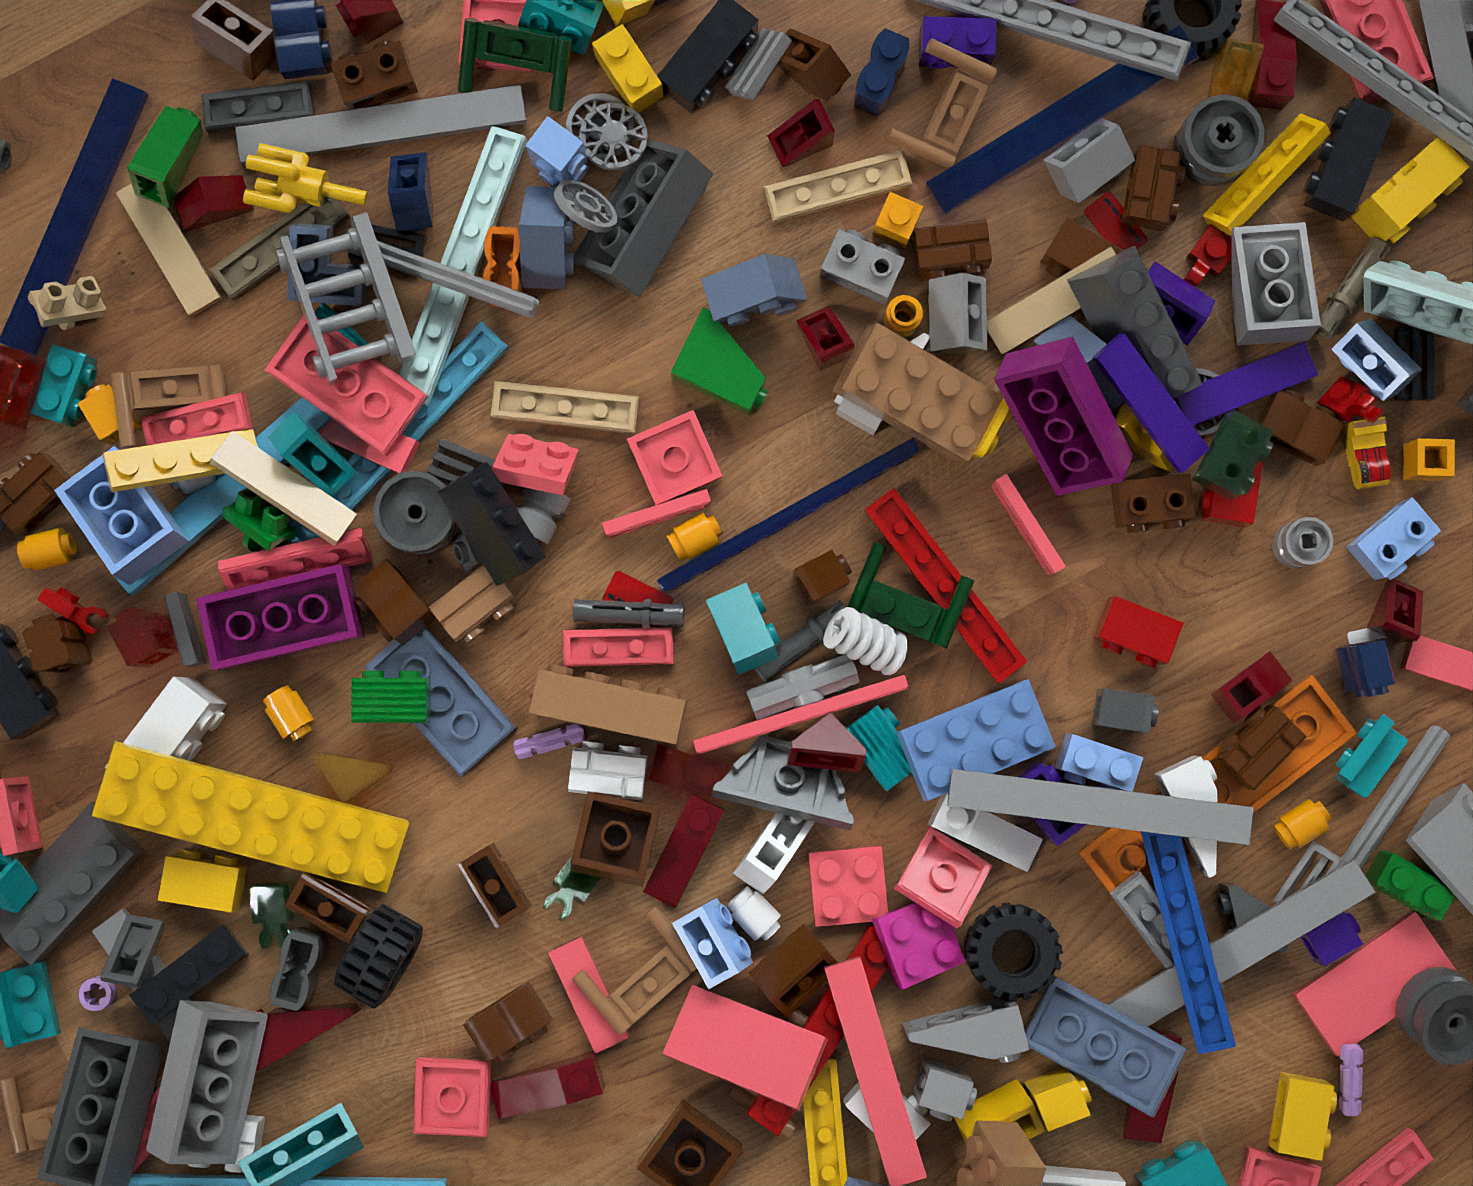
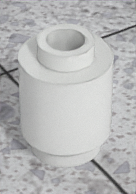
(754, 914)

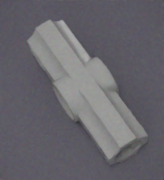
(802, 686)

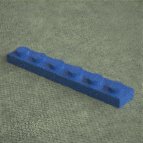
(1189, 942)

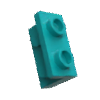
(565, 18)
(64, 385)
(27, 1005)

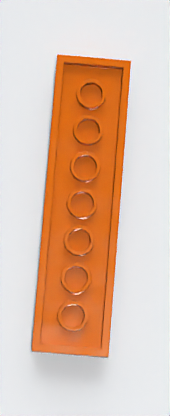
(1121, 852)

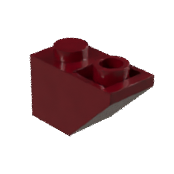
(369, 17)
(1251, 687)

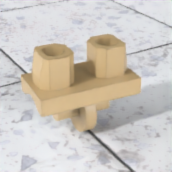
(68, 303)

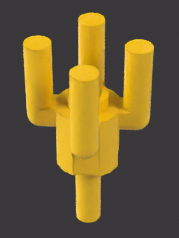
(295, 181)

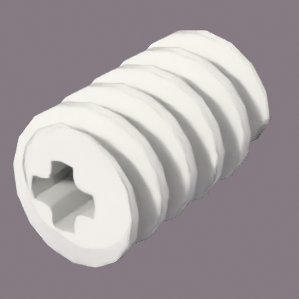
(866, 640)

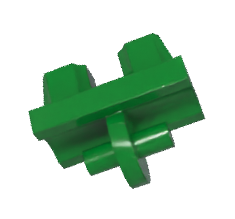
(260, 525)

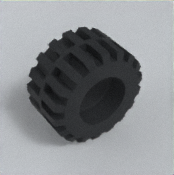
(1205, 40)
(378, 956)
(1039, 969)

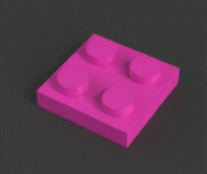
(916, 944)

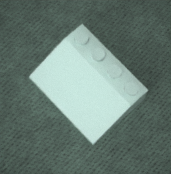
(1420, 299)

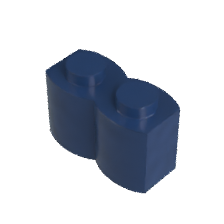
(300, 38)
(879, 75)
(1366, 668)

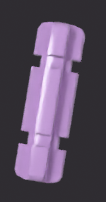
(549, 741)
(1351, 1079)

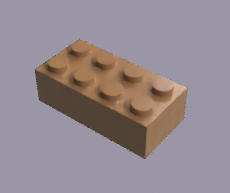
(918, 393)
(608, 706)
(1000, 1157)

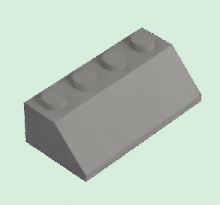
(1446, 841)
(206, 1083)

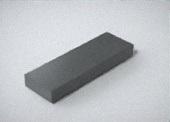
(256, 105)

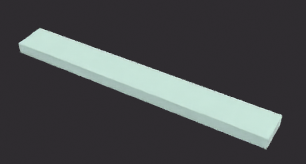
(465, 253)

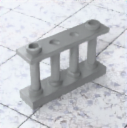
(372, 273)

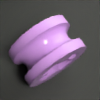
(88, 1002)

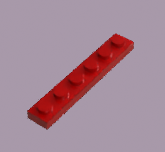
(940, 580)
(825, 1022)

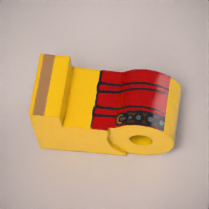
(1367, 453)

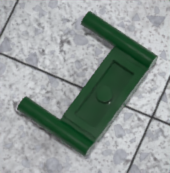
(517, 48)
(905, 610)

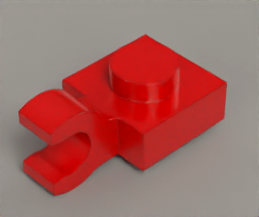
(1209, 254)
(1350, 398)
(65, 603)

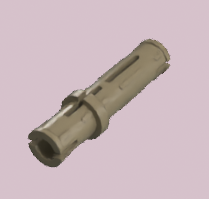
(1344, 298)

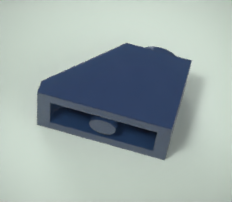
(410, 192)

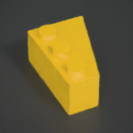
(1411, 192)

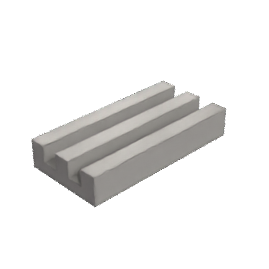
(758, 64)
(1303, 865)

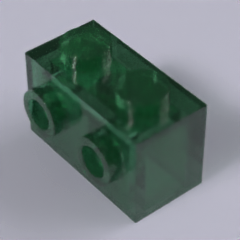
(1233, 456)

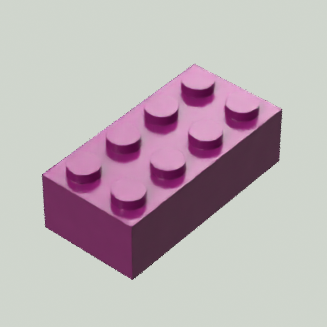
(1064, 416)
(280, 618)

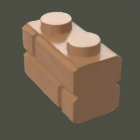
(472, 605)

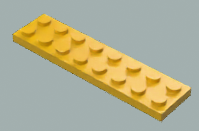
(249, 817)

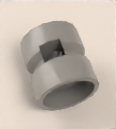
(540, 512)
(1302, 542)

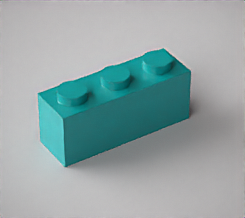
(303, 1151)

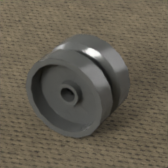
(1239, 136)
(394, 514)
(1438, 1014)

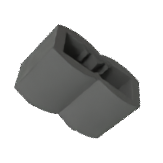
(299, 959)

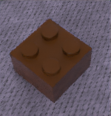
(615, 839)
(689, 1150)

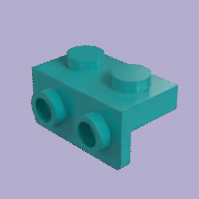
(1373, 756)

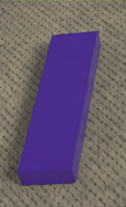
(1247, 384)
(1150, 403)

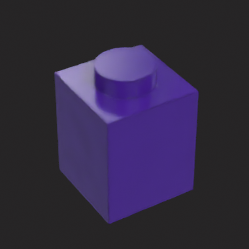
(1333, 939)

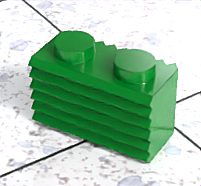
(390, 699)
(1409, 885)

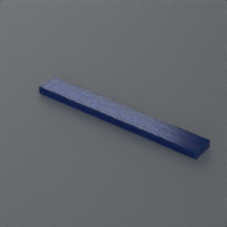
(1045, 131)
(76, 209)
(788, 516)

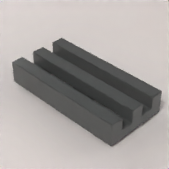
(439, 457)
(184, 629)

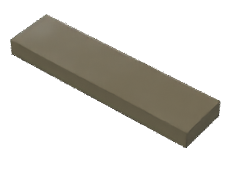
(258, 256)

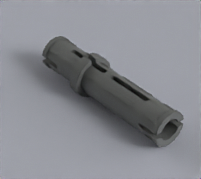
(629, 612)
(799, 642)

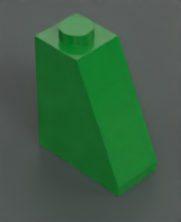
(165, 155)
(719, 367)

